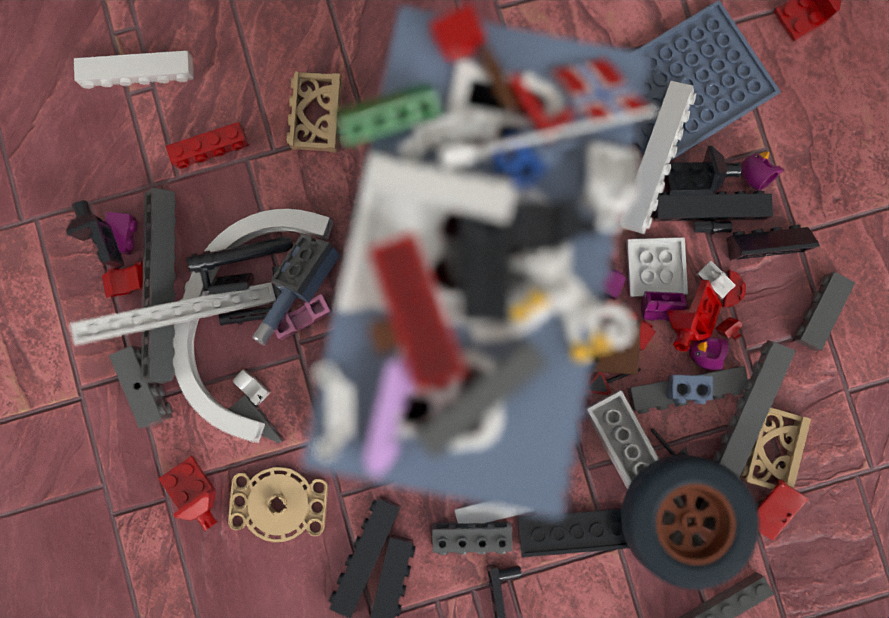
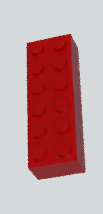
(416, 311)

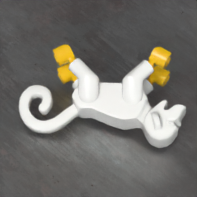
(573, 303)

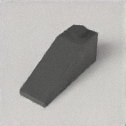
(248, 409)

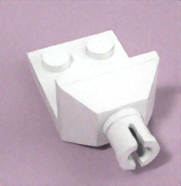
(610, 183)

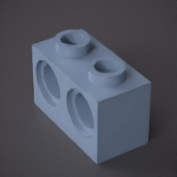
(690, 384)

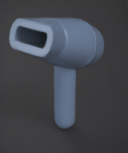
(547, 151)

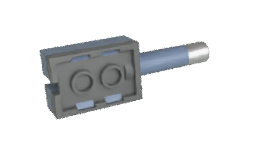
(298, 278)

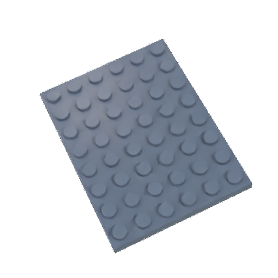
(719, 65)

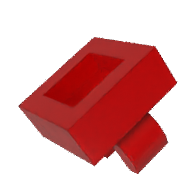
(729, 328)

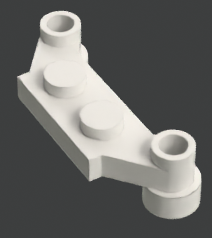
(442, 132)
(339, 411)

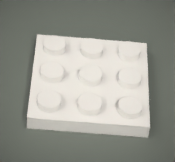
(656, 266)

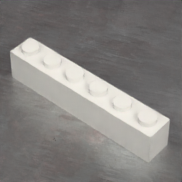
(133, 68)
(440, 188)

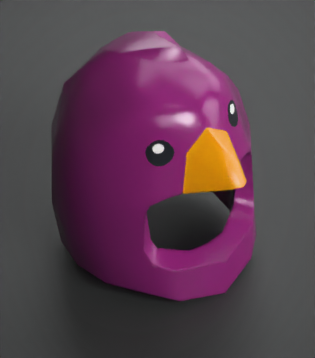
(759, 171)
(709, 353)

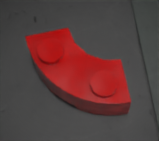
(123, 281)

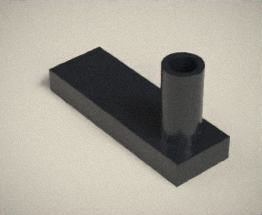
(495, 577)

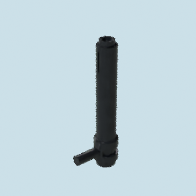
(209, 260)

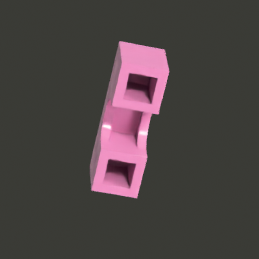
(303, 317)

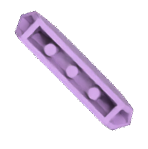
(381, 447)

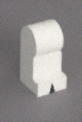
(251, 387)

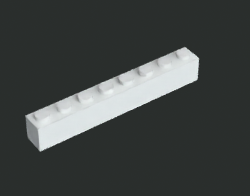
(658, 155)

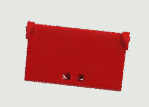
(780, 504)

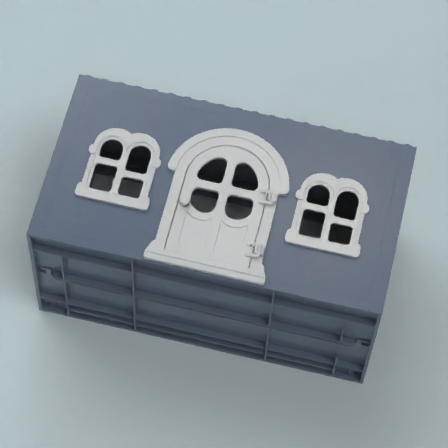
(529, 439)

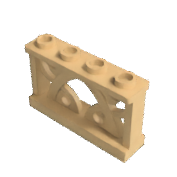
(331, 91)
(798, 434)

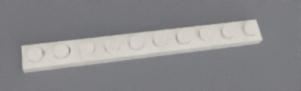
(170, 313)

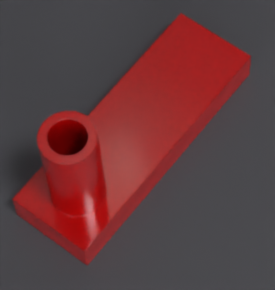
(533, 111)

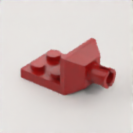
(804, 16)
(699, 320)
(190, 492)

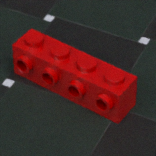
(207, 145)

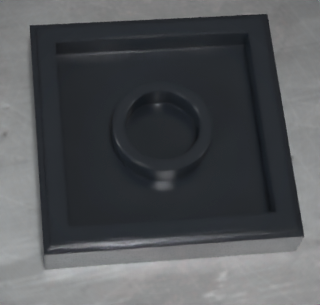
(231, 283)

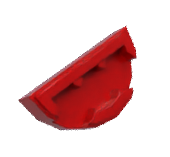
(736, 294)

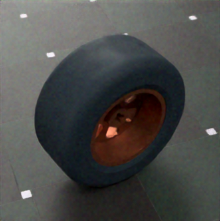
(725, 547)

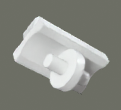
(717, 278)

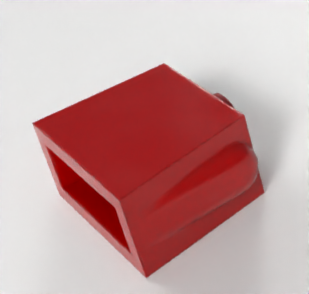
(458, 33)

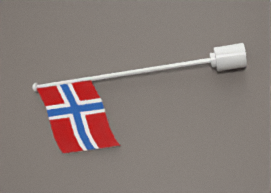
(595, 90)

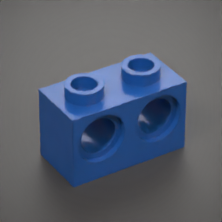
(523, 159)

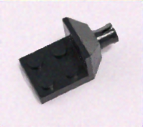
(701, 177)
(548, 225)
(91, 226)

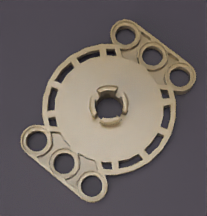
(293, 494)

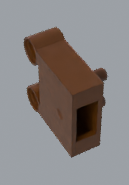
(618, 359)

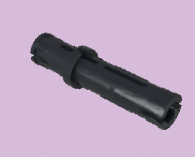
(225, 319)

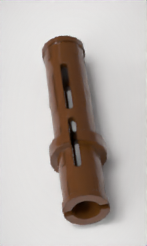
(494, 71)

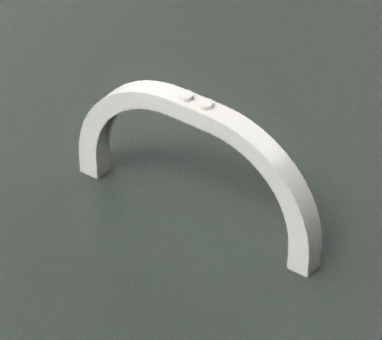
(183, 342)

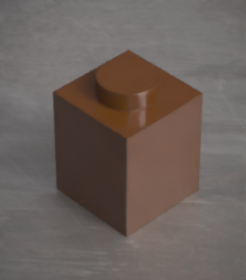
(384, 335)

